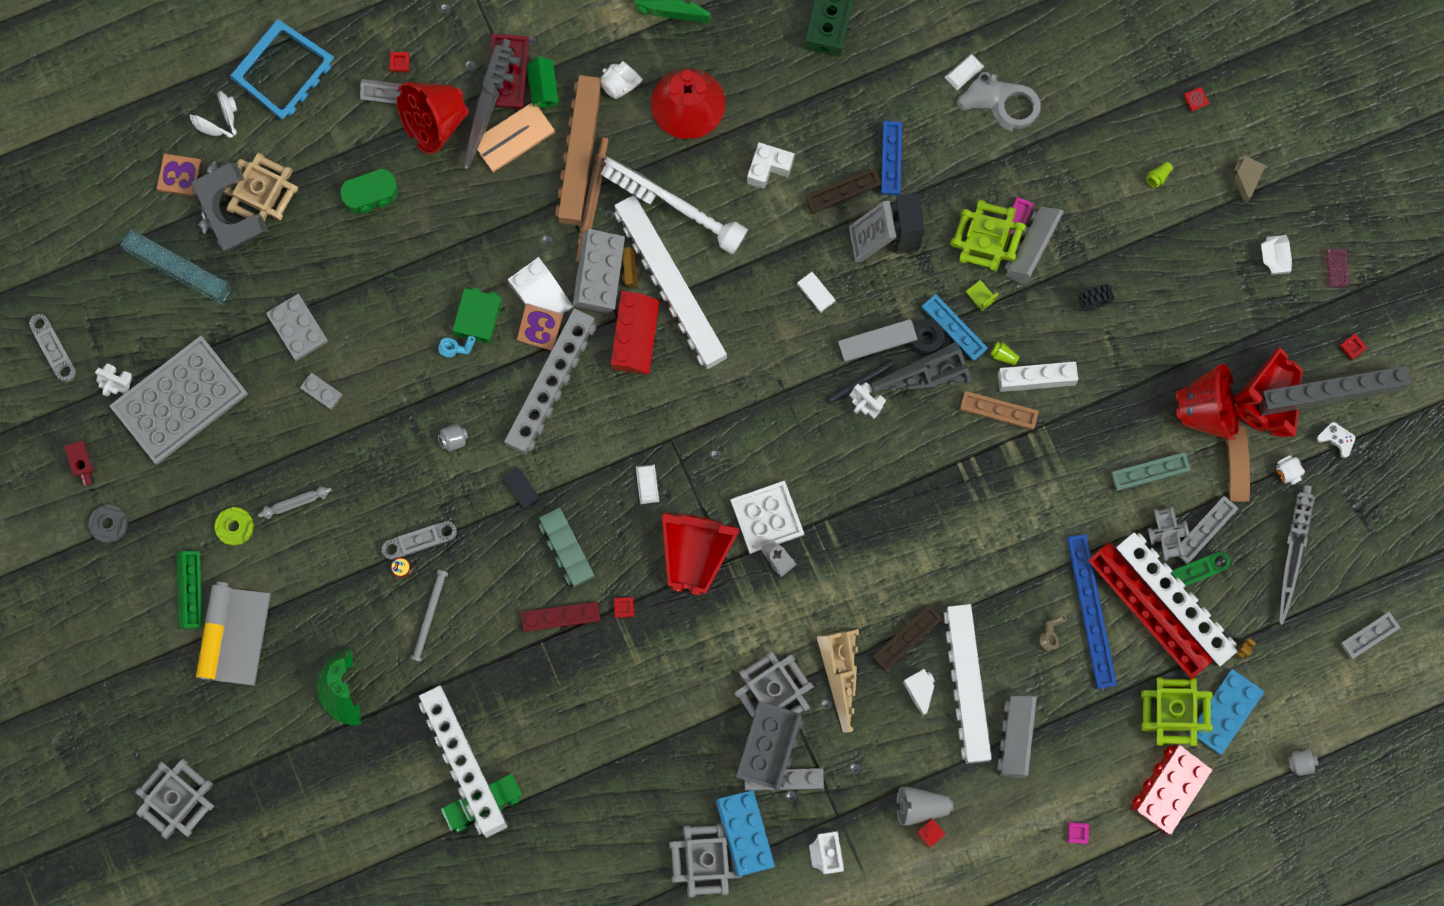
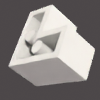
(768, 160)

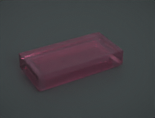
(1337, 268)

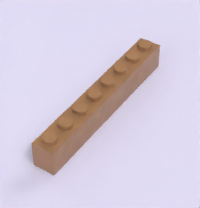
(579, 151)

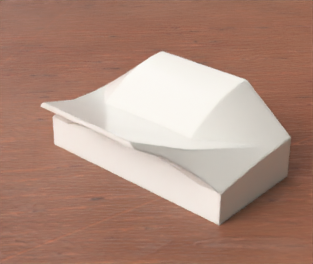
(1277, 254)
(826, 853)

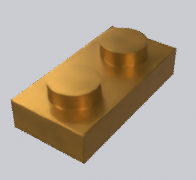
(630, 268)

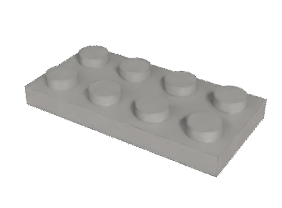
(872, 231)

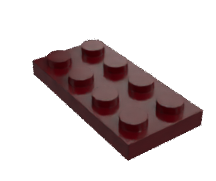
(513, 92)

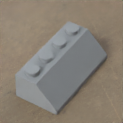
(1034, 244)
(1018, 736)

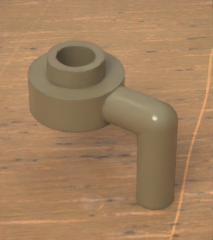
(1048, 639)

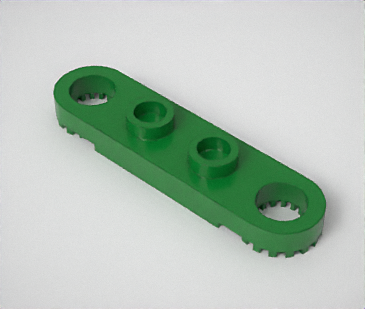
(1200, 569)

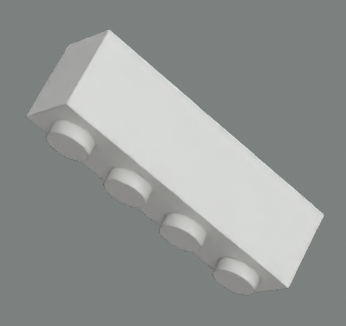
(1037, 376)

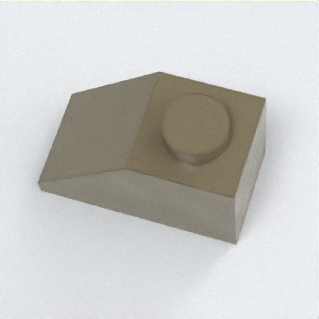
(1247, 176)

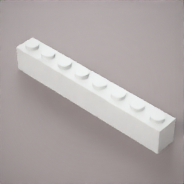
(968, 684)

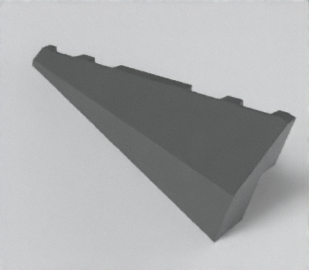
(938, 368)

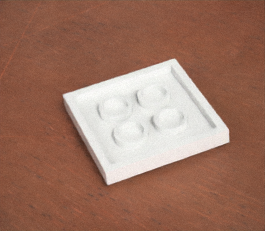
(767, 516)

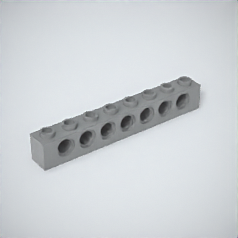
(576, 321)

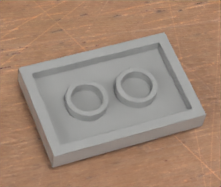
(297, 327)

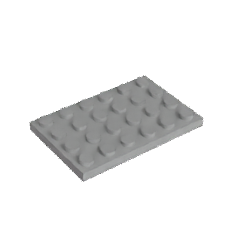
(178, 400)

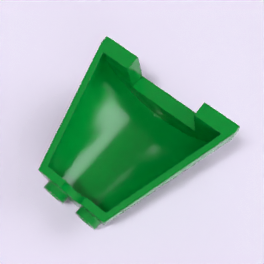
(334, 693)

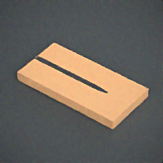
(514, 137)

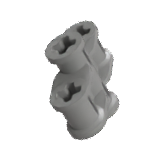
(1169, 533)

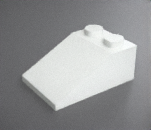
(538, 287)

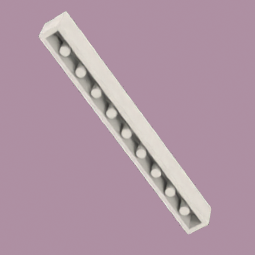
(670, 282)

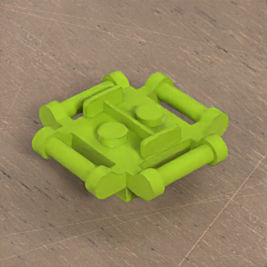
(988, 235)
(1176, 710)

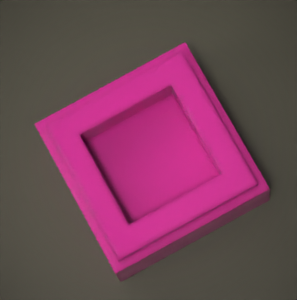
(1078, 833)

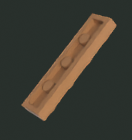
(999, 410)

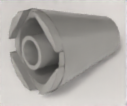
(921, 805)

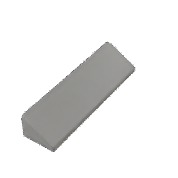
(878, 340)

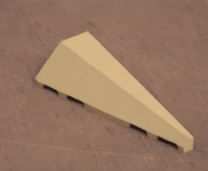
(838, 658)

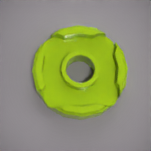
(234, 537)

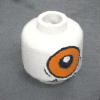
(1290, 470)

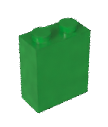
(477, 315)

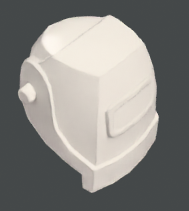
(619, 80)

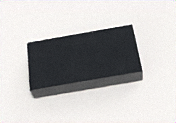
(521, 488)

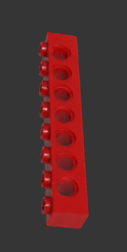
(1150, 610)

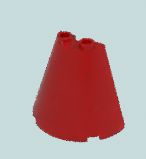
(1274, 374)
(695, 550)

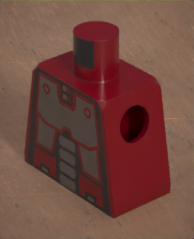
(77, 454)

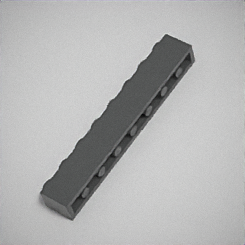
(1334, 390)

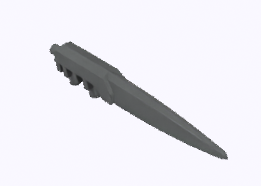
(489, 94)

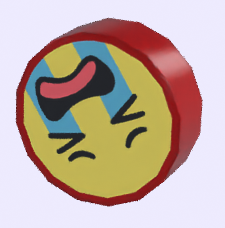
(400, 567)

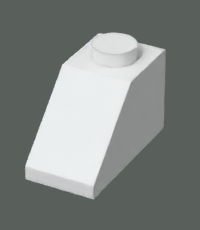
(920, 688)

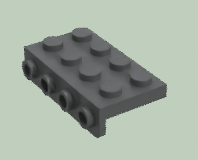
(769, 745)

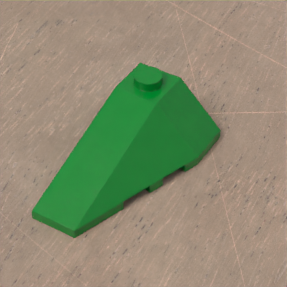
(673, 9)

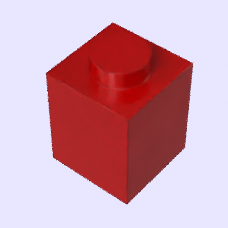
(930, 833)

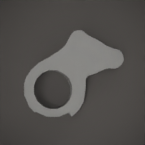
(992, 94)

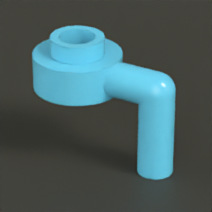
(449, 347)

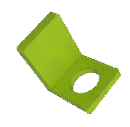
(981, 295)

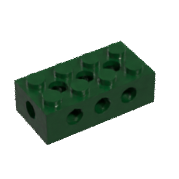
(820, 21)

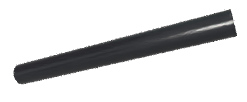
(867, 377)

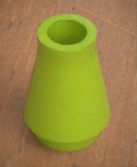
(1158, 175)
(1004, 353)

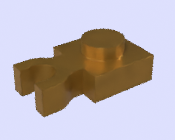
(1245, 649)

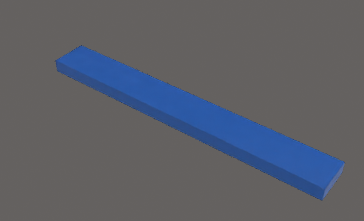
(1091, 612)

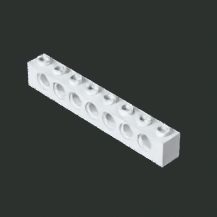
(1220, 654)
(429, 702)

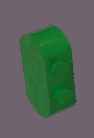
(369, 191)

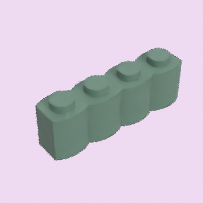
(567, 548)

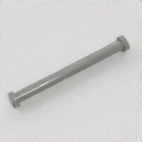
(428, 616)

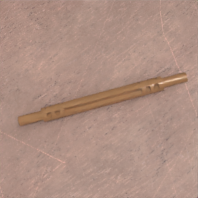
(593, 193)

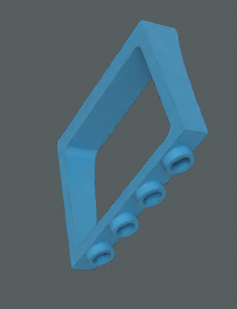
(256, 52)

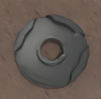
(111, 534)

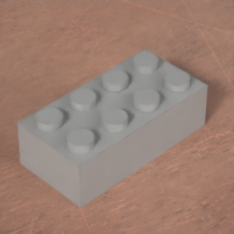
(598, 271)

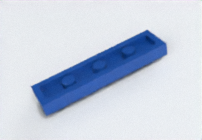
(891, 158)

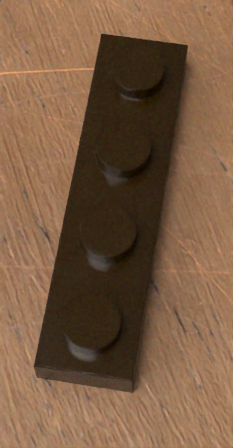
(843, 190)
(907, 638)

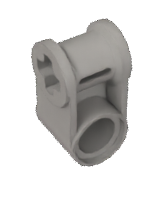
(778, 557)

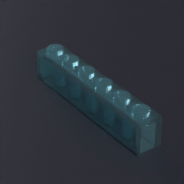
(176, 266)

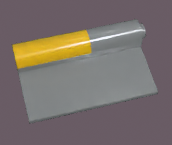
(233, 635)

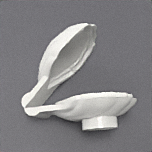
(228, 107)

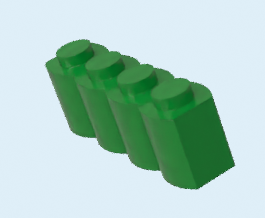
(504, 792)

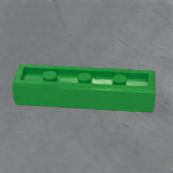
(189, 590)

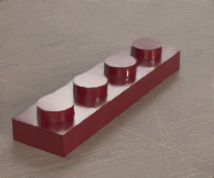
(560, 617)

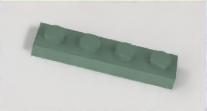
(1150, 471)

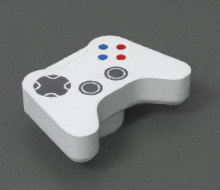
(1339, 437)

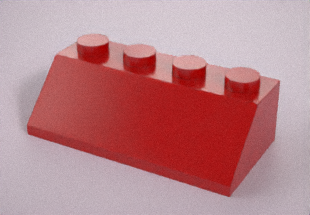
(635, 333)

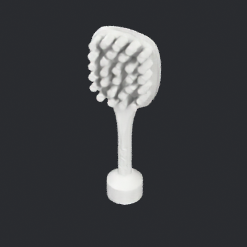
(728, 236)

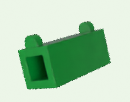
(542, 83)

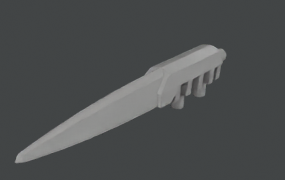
(1297, 540)

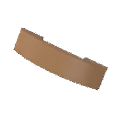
(1239, 467)

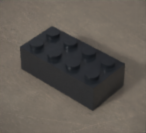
(908, 223)

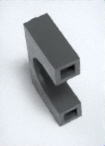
(209, 191)

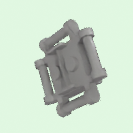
(774, 684)
(174, 798)
(704, 860)

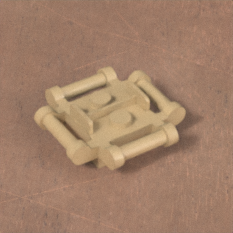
(261, 188)

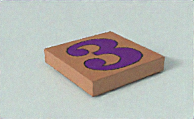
(177, 174)
(539, 327)

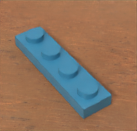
(954, 327)

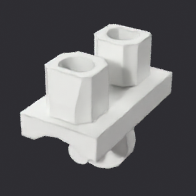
(111, 383)
(865, 402)

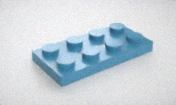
(1229, 710)
(745, 833)

